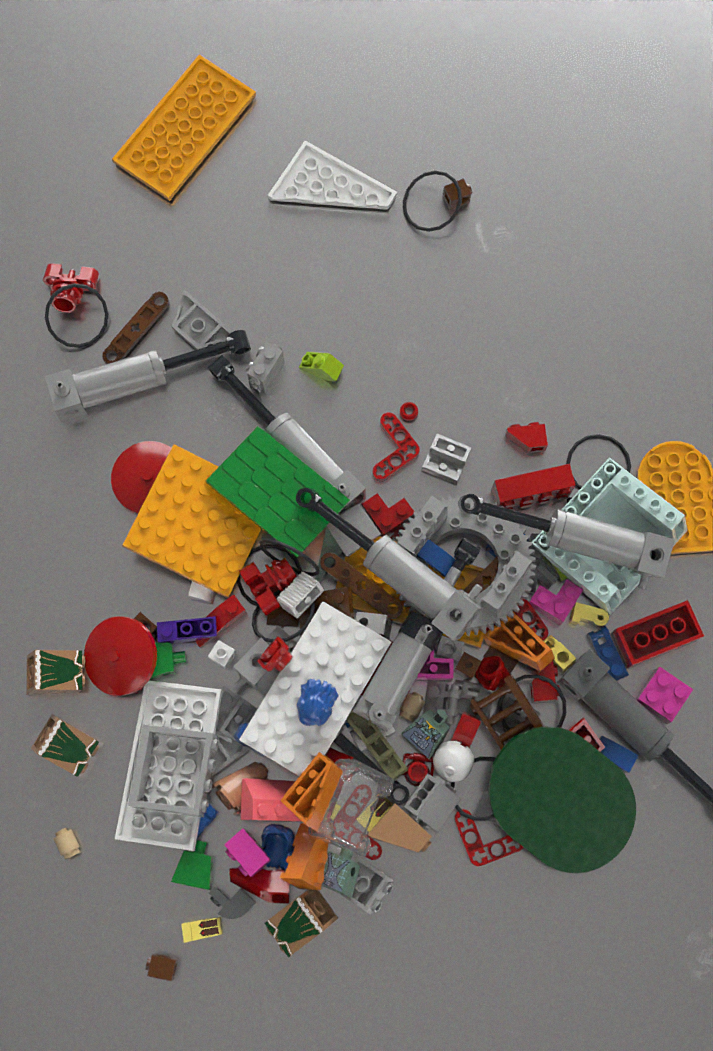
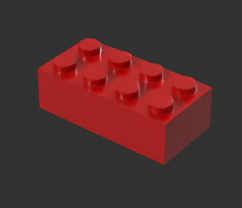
(534, 487)
(657, 633)

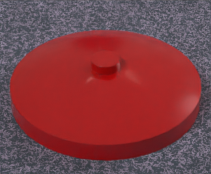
(136, 473)
(120, 656)

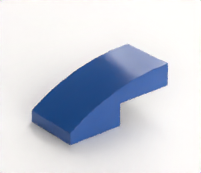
(436, 557)
(618, 754)

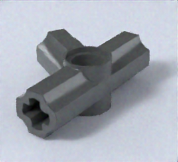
(542, 572)

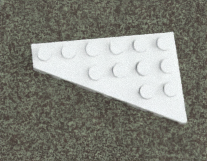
(323, 179)

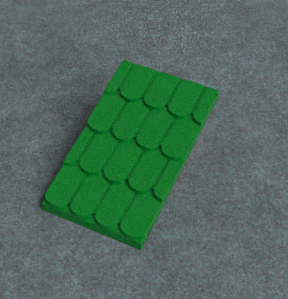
(263, 484)

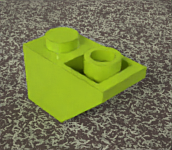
(321, 365)

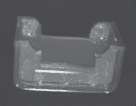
(353, 807)

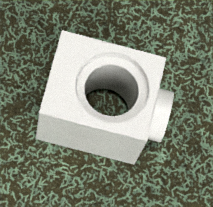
(222, 654)

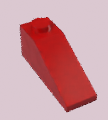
(226, 615)
(466, 729)

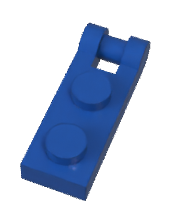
(608, 653)

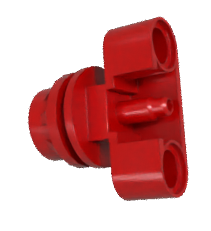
(68, 298)
(267, 583)

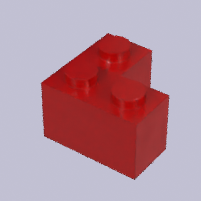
(387, 519)

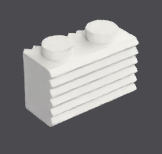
(300, 594)

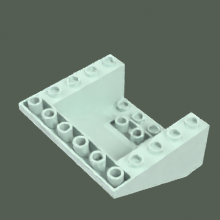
(620, 500)

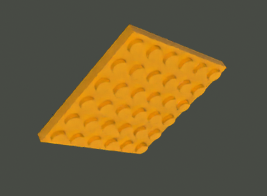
(192, 525)

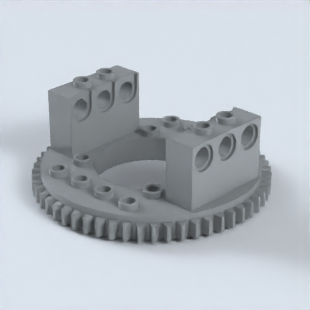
(507, 540)

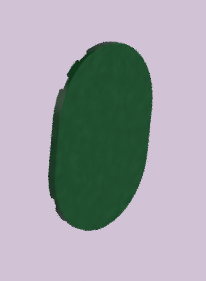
(562, 799)

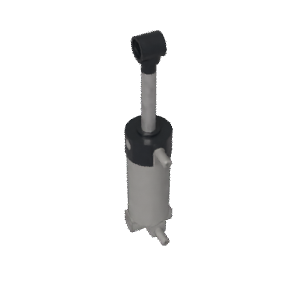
(407, 654)

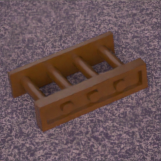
(521, 703)

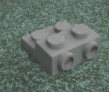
(370, 887)

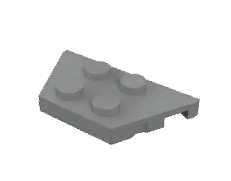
(198, 324)
(227, 753)

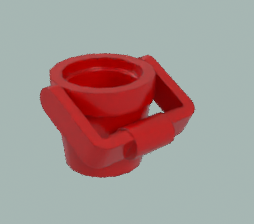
(275, 656)
(491, 670)
(417, 768)

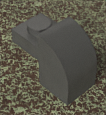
(233, 907)

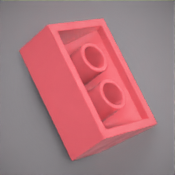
(262, 800)

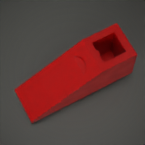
(264, 884)

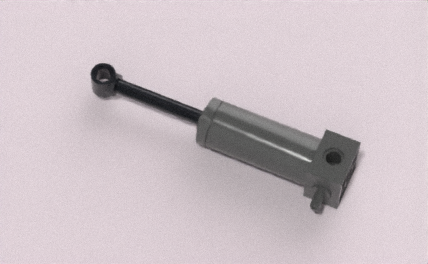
(592, 683)

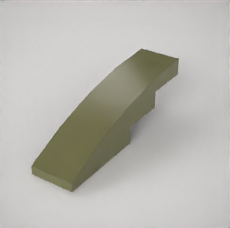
(377, 745)

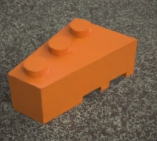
(520, 643)
(313, 791)
(307, 861)

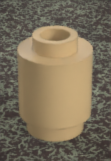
(412, 706)
(66, 843)

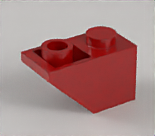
(529, 438)
(541, 690)

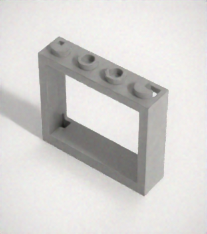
(143, 763)

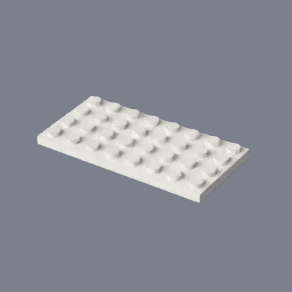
(329, 650)
(173, 764)

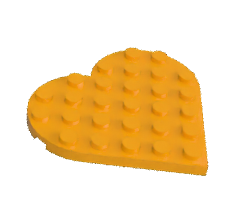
(686, 482)

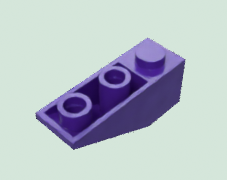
(186, 630)

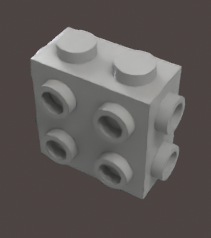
(265, 367)
(432, 802)

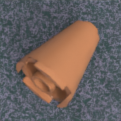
(230, 787)

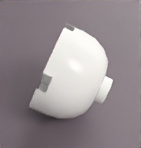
(453, 761)

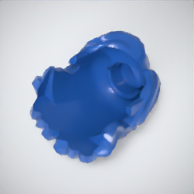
(316, 702)
(277, 844)

